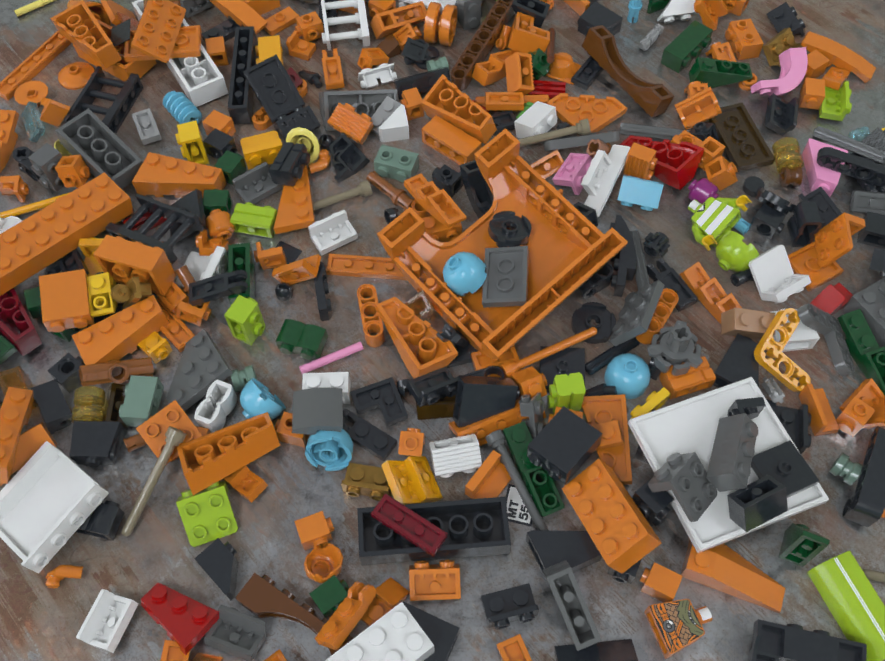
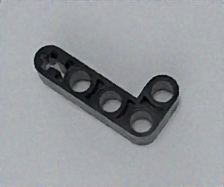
(868, 501)

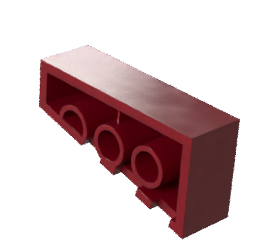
(16, 324)

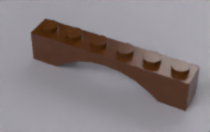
(650, 96)
(267, 601)

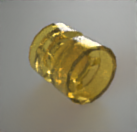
(787, 153)
(88, 404)

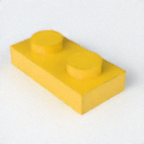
(654, 402)

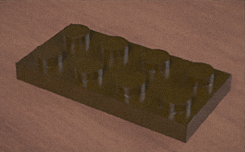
(742, 138)

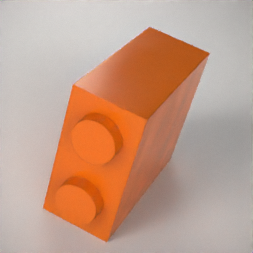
(65, 301)

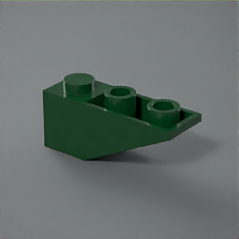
(719, 72)

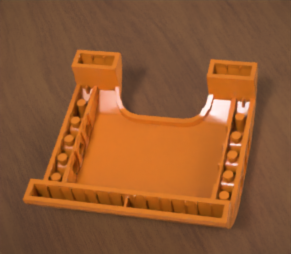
(561, 247)

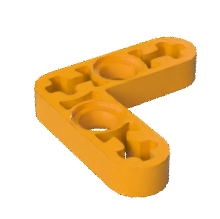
(775, 349)

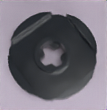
(780, 204)
(503, 237)
(598, 312)

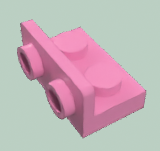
(573, 171)

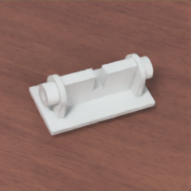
(384, 72)

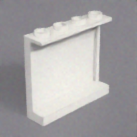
(46, 505)

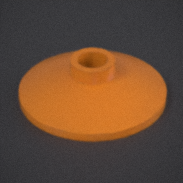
(75, 75)

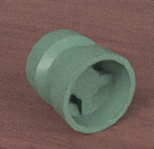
(440, 63)
(241, 377)
(846, 468)

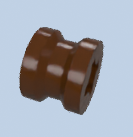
(791, 176)

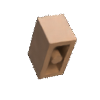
(746, 322)

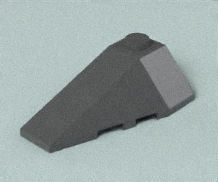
(362, 100)

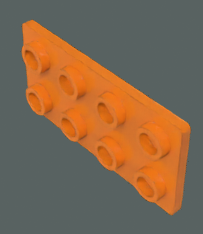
(158, 29)

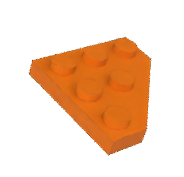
(597, 111)

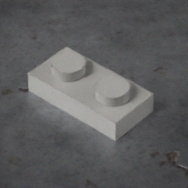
(383, 112)
(146, 126)

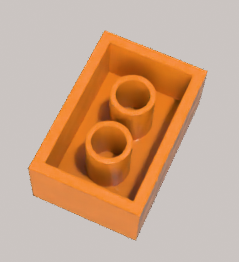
(134, 259)

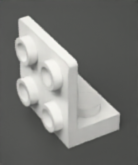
(206, 266)

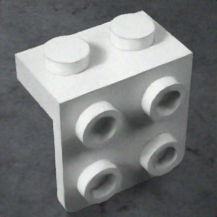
(775, 275)

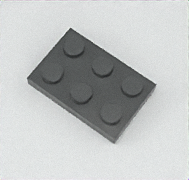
(506, 276)
(637, 313)

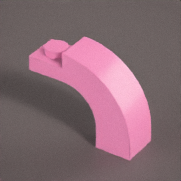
(793, 69)

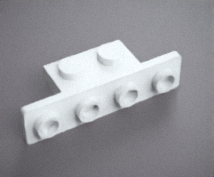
(603, 176)

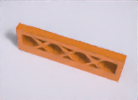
(486, 426)

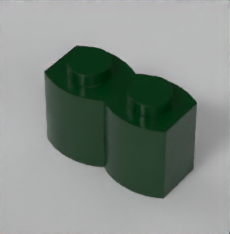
(301, 339)

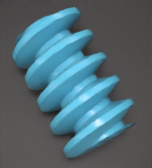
(181, 107)

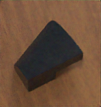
(346, 158)

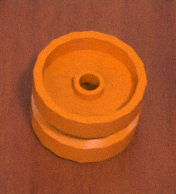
(440, 24)

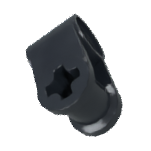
(21, 156)
(597, 282)

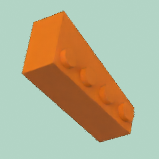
(85, 32)
(226, 451)

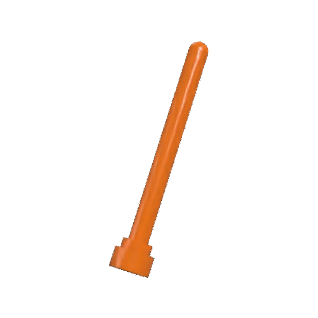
(511, 367)

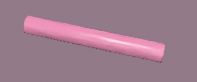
(331, 357)

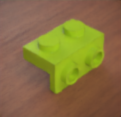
(836, 103)

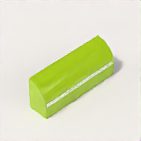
(852, 602)

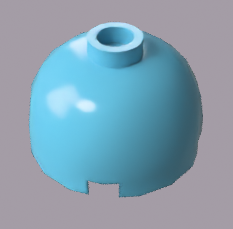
(464, 273)
(628, 374)
(258, 400)
(329, 449)

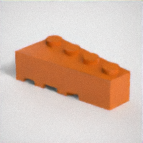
(458, 109)
(173, 176)
(120, 332)

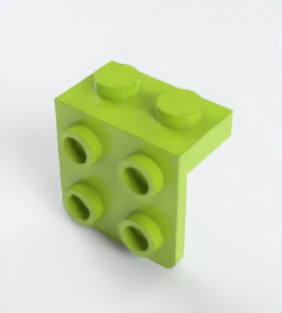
(207, 514)

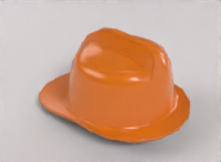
(563, 67)

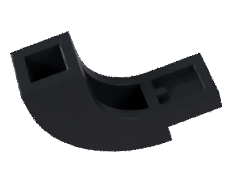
(476, 188)

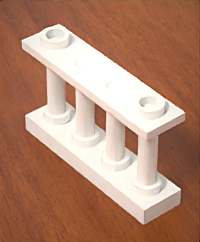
(360, 18)

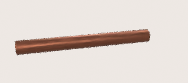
(551, 46)

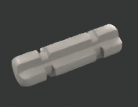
(651, 37)
(773, 390)

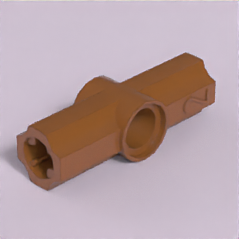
(102, 372)

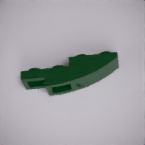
(864, 347)
(535, 478)

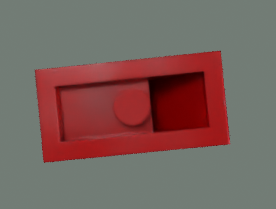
(832, 298)

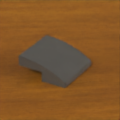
(317, 410)

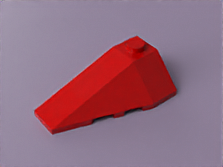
(675, 161)

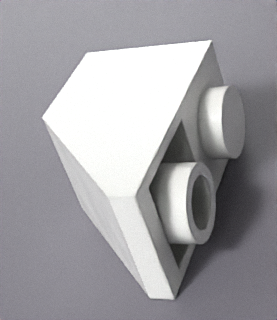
(677, 10)

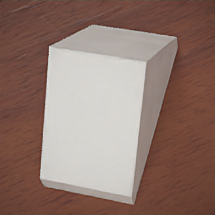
(395, 127)

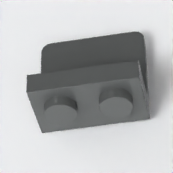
(688, 482)

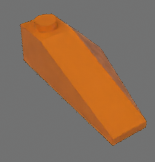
(415, 339)
(732, 574)

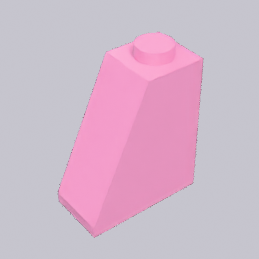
(818, 175)

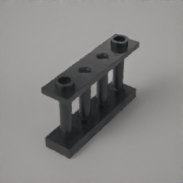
(121, 104)
(158, 210)

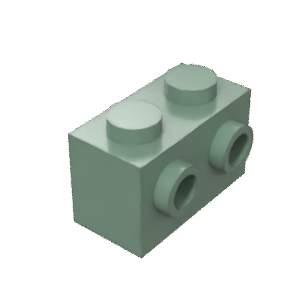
(396, 163)
(141, 400)

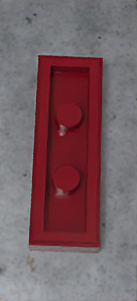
(409, 525)

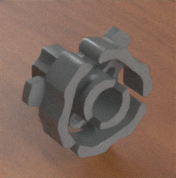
(678, 347)

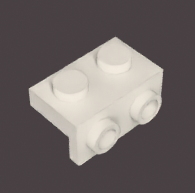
(332, 232)
(107, 621)

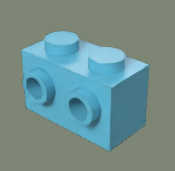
(640, 192)

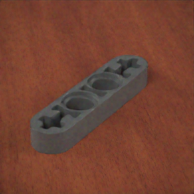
(581, 140)

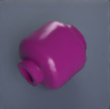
(702, 190)

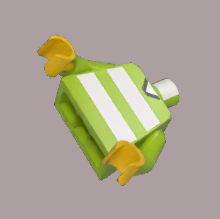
(715, 218)

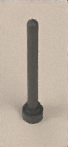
(497, 441)

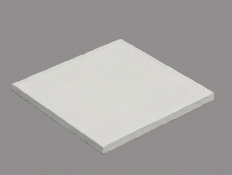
(692, 428)

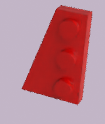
(179, 615)

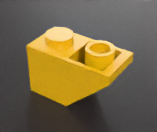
(100, 294)

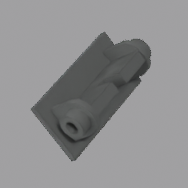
(534, 410)

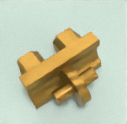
(131, 292)

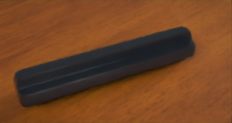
(605, 358)

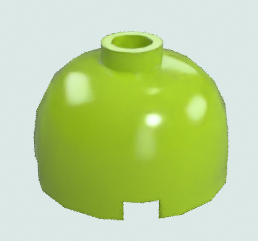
(734, 253)

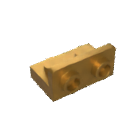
(779, 44)
(365, 481)

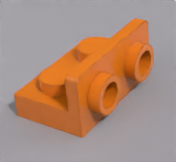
(434, 580)

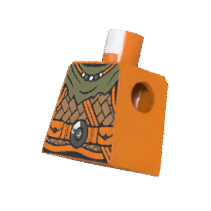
(676, 624)

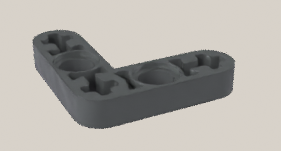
(829, 326)

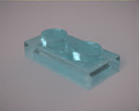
(32, 122)

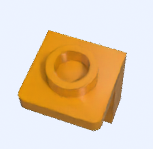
(155, 347)

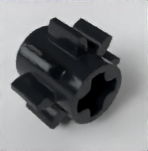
(656, 244)

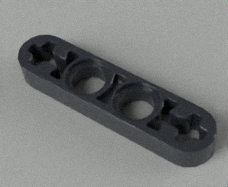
(831, 159)

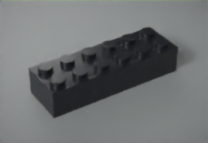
(472, 527)

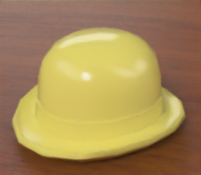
(305, 137)

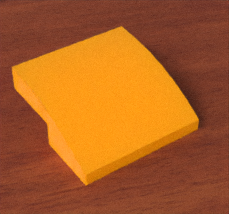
(411, 480)

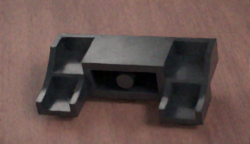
(793, 643)

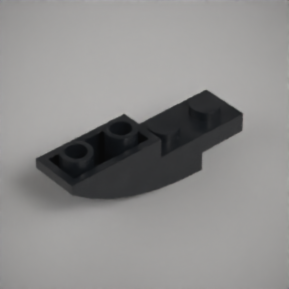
(624, 260)

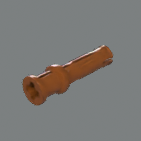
(398, 196)

